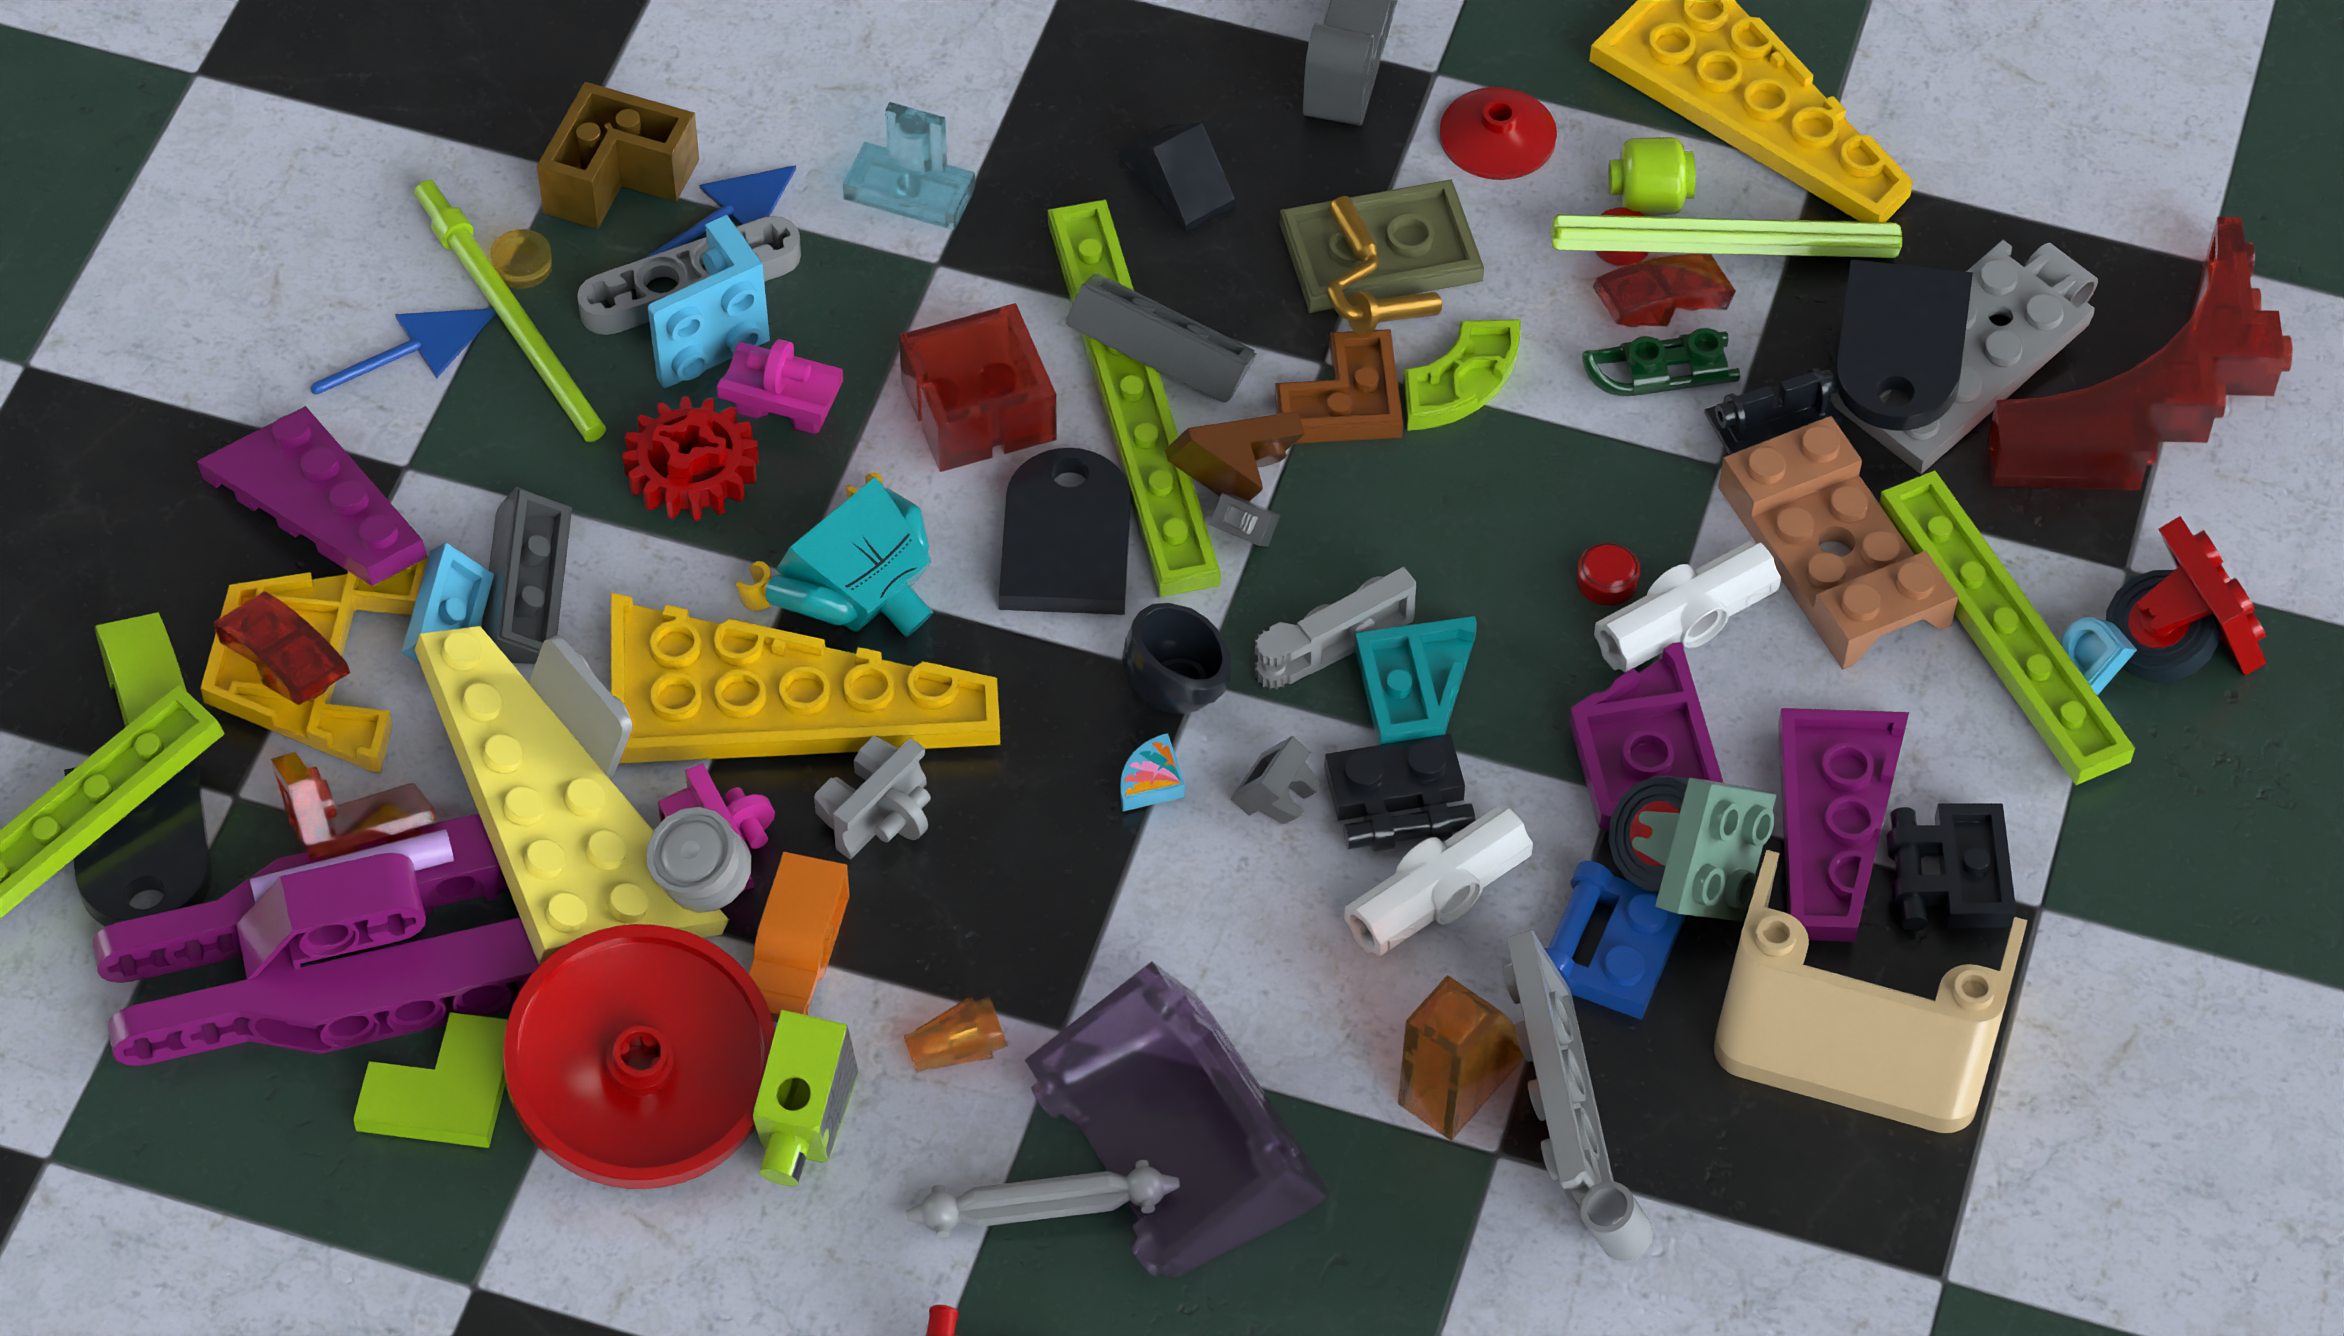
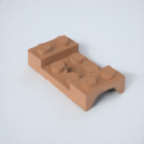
(1810, 492)

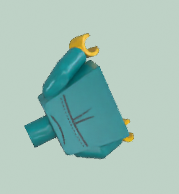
(852, 564)

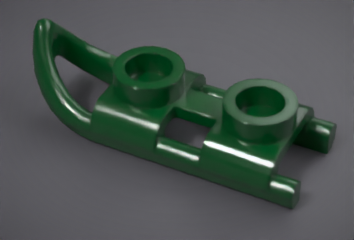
(1649, 360)

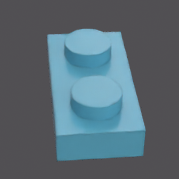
(449, 596)

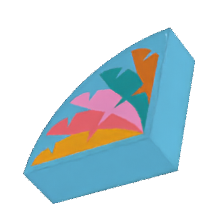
(1151, 775)

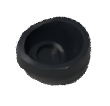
(1175, 659)

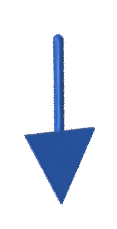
(740, 197)
(434, 334)

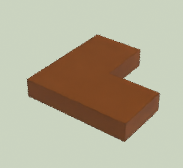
(1359, 400)

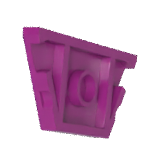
(1642, 730)

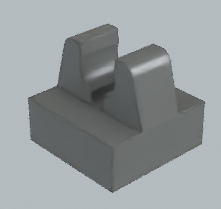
(1270, 778)

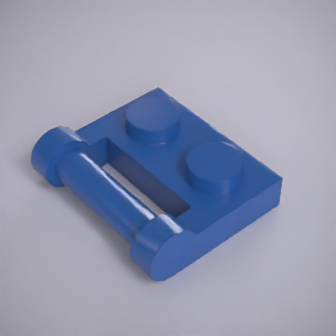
(1632, 945)

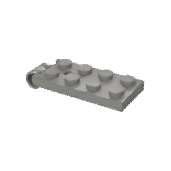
(2046, 313)
(1567, 1102)

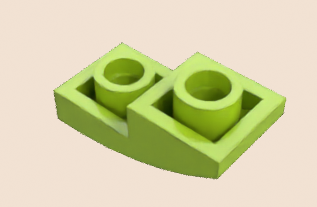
(138, 662)

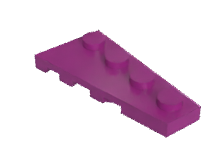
(318, 492)
(1834, 804)

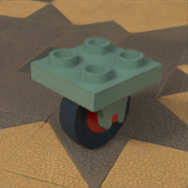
(1692, 843)

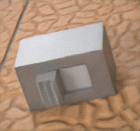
(1244, 519)

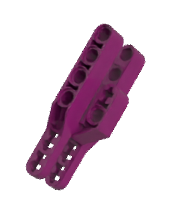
(316, 918)

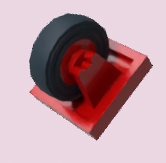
(2186, 612)

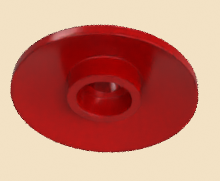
(1498, 133)

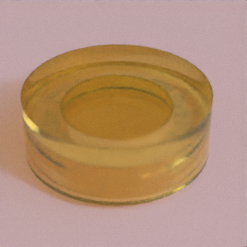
(522, 258)

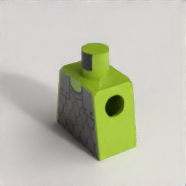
(803, 1094)

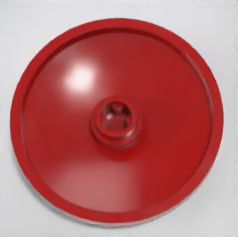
(638, 1056)

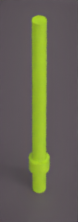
(456, 234)

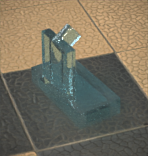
(911, 172)

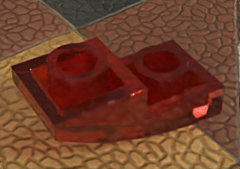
(1654, 288)
(284, 647)

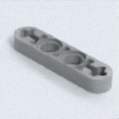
(682, 265)

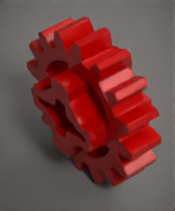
(690, 458)

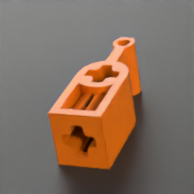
(798, 931)

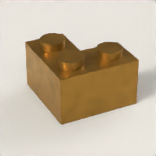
(613, 144)

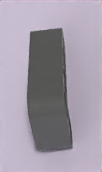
(1346, 59)

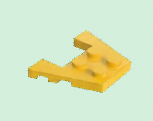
(328, 606)

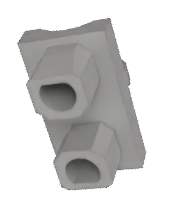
(883, 804)

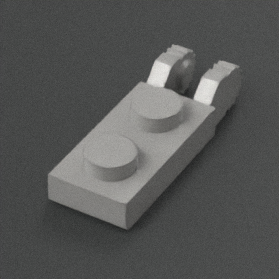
(1329, 631)

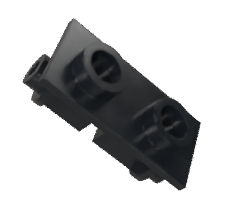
(1773, 411)

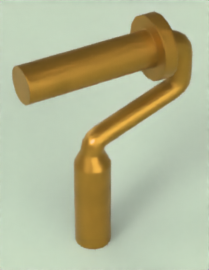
(1362, 308)

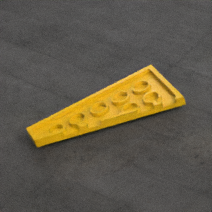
(1753, 94)
(774, 692)

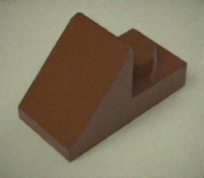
(1229, 453)

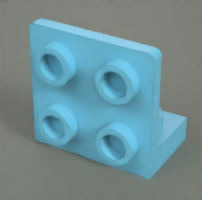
(709, 318)

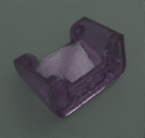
(1166, 1086)

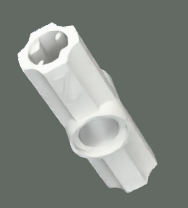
(1687, 606)
(1438, 881)

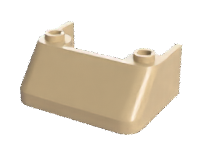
(1853, 1037)

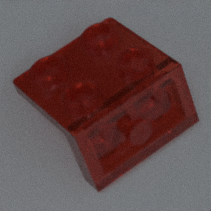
(340, 829)

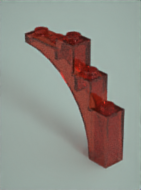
(2113, 428)

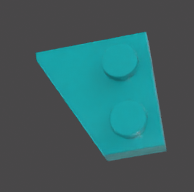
(1414, 675)

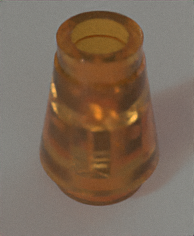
(957, 1036)

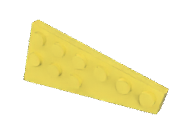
(551, 813)

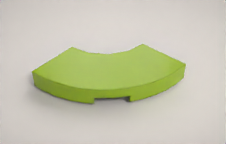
(1464, 377)

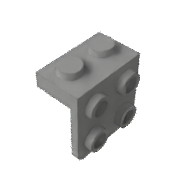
(582, 703)

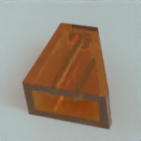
(1455, 1057)

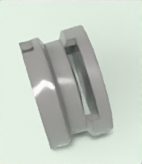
(698, 859)

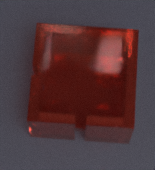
(978, 387)

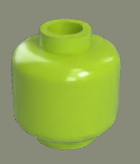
(1653, 175)

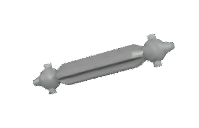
(1042, 1199)

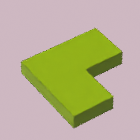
(444, 1104)

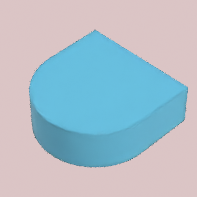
(2097, 650)

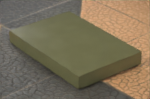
(1417, 235)

